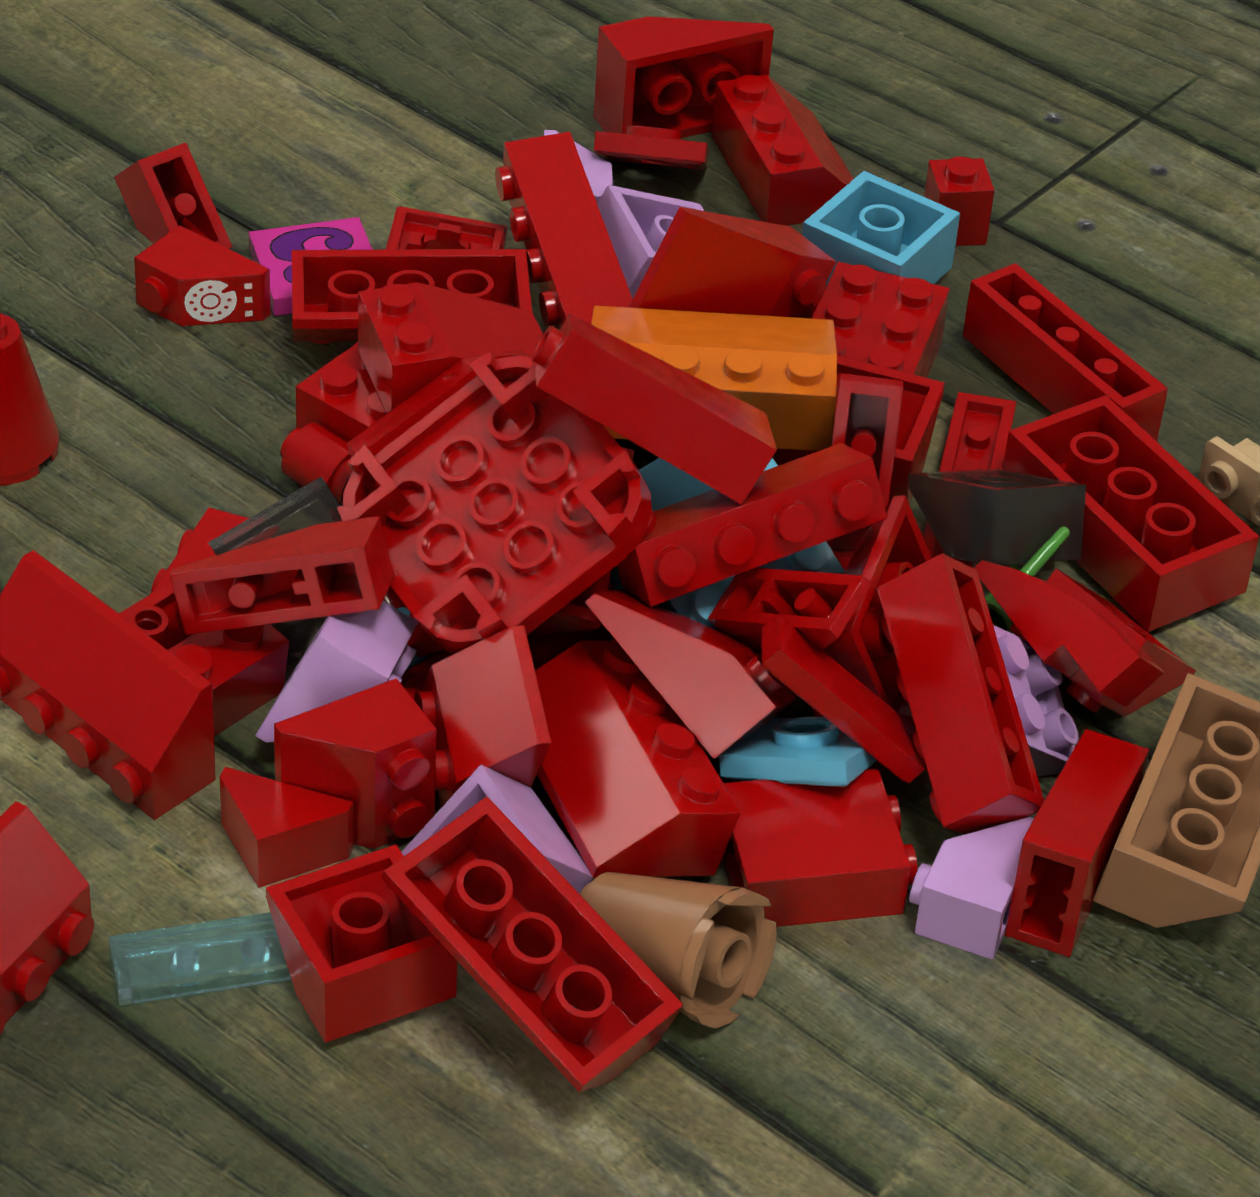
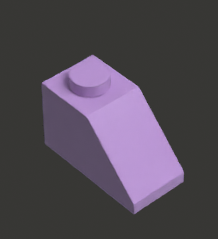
(970, 888)

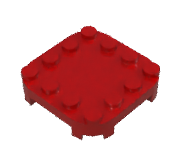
(499, 505)

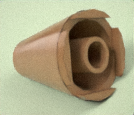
(693, 935)

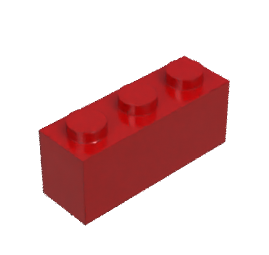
(868, 423)

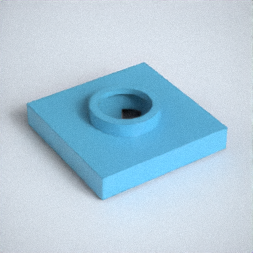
(796, 753)

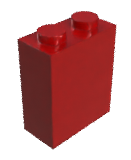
(820, 849)

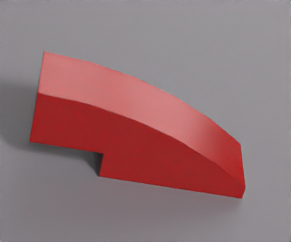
(1071, 633)

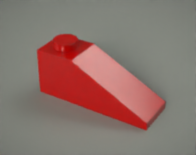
(287, 578)
(810, 601)

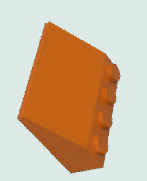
(764, 360)

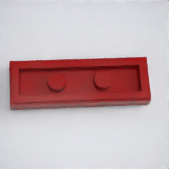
(840, 698)

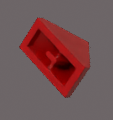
(283, 826)

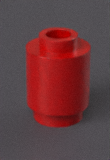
(316, 453)

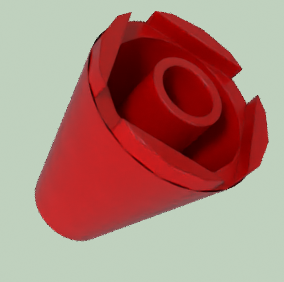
(26, 420)

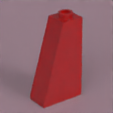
(656, 406)
(1073, 841)

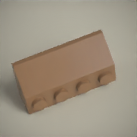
(1196, 816)

